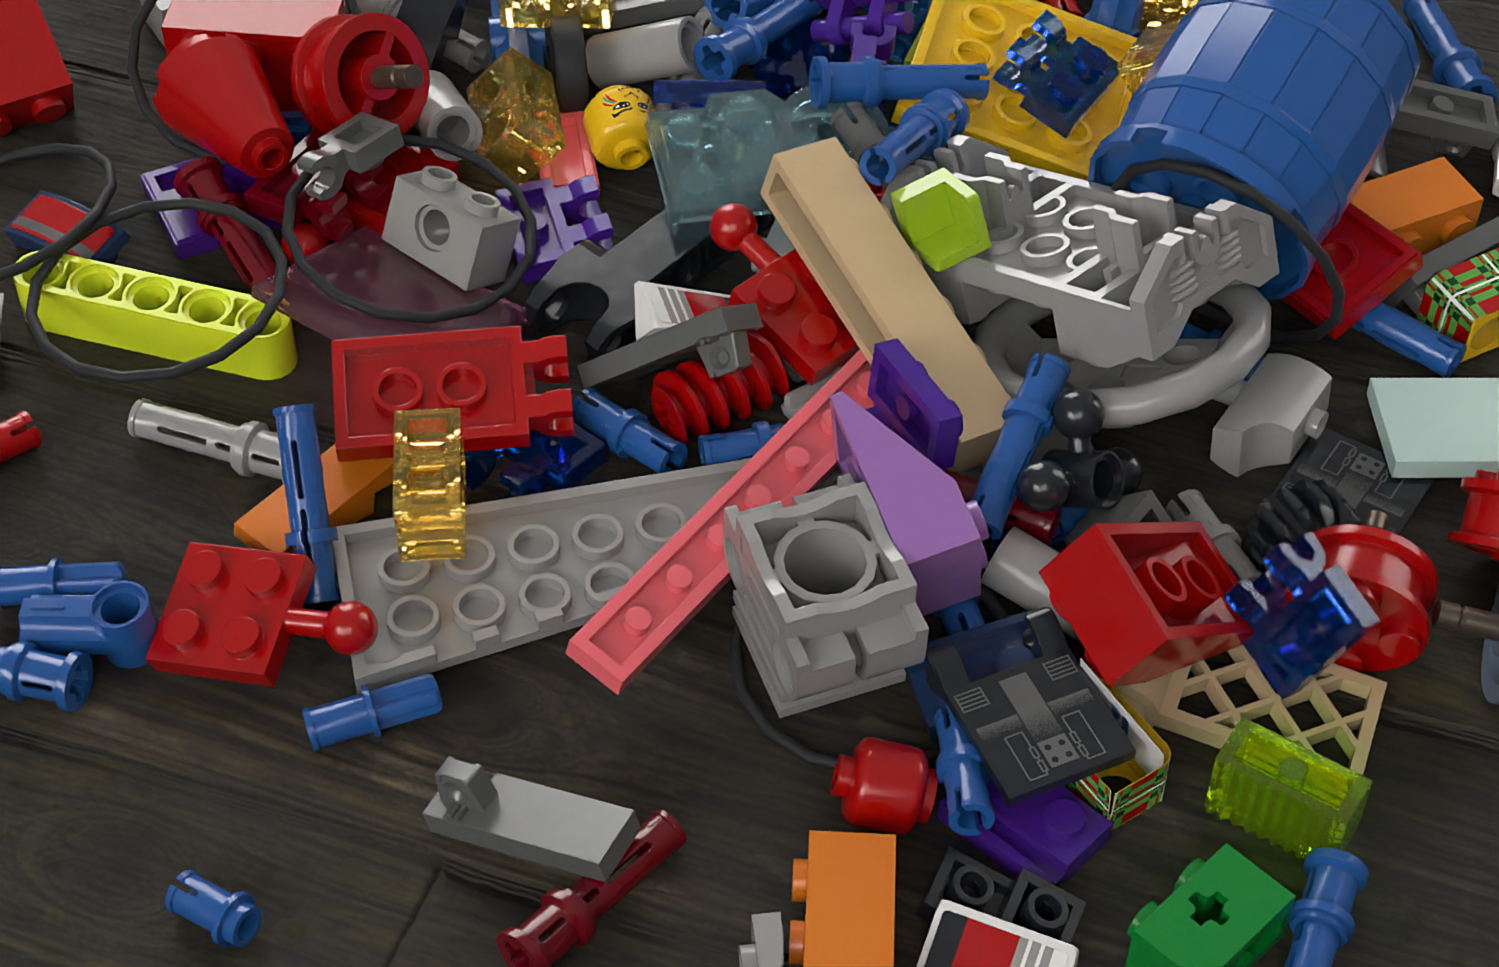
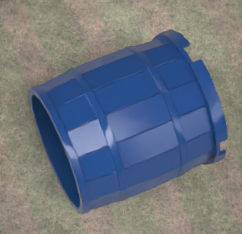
(1275, 98)

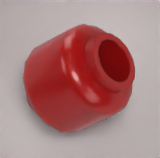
(885, 786)

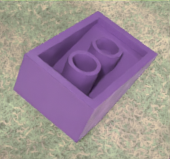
(917, 504)

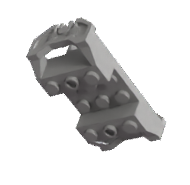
(1105, 261)

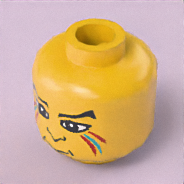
(617, 127)

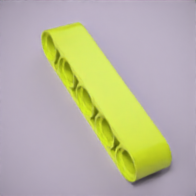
(158, 316)

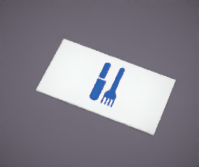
(1147, 753)

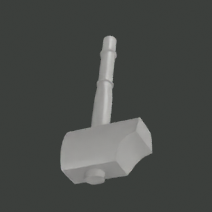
(1271, 414)

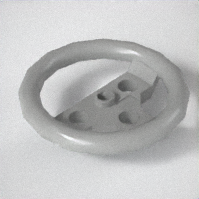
(1139, 387)

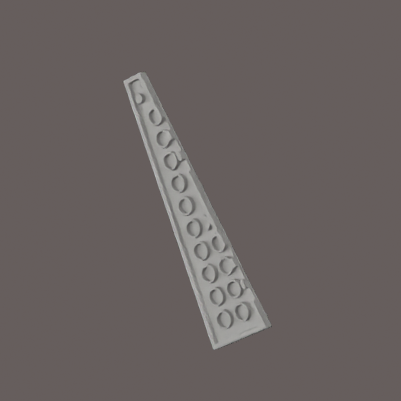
(527, 569)

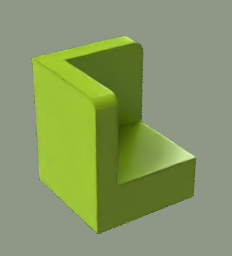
(941, 219)

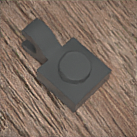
(354, 145)

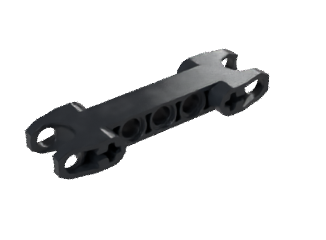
(600, 282)

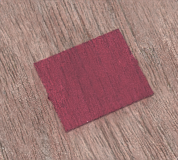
(386, 278)

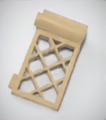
(1160, 698)

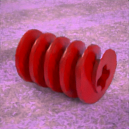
(690, 396)

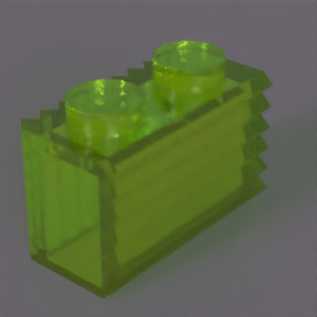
(1285, 791)

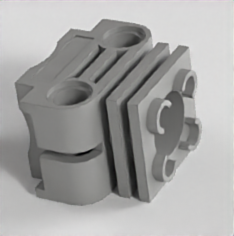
(822, 596)

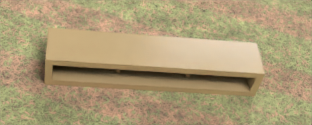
(881, 283)

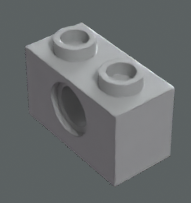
(451, 227)

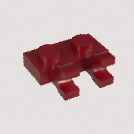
(268, 195)

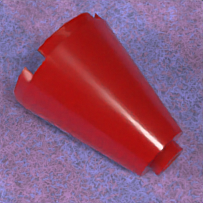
(223, 103)

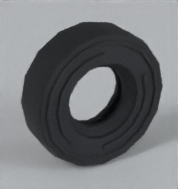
(569, 63)

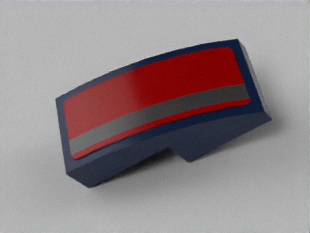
(51, 217)

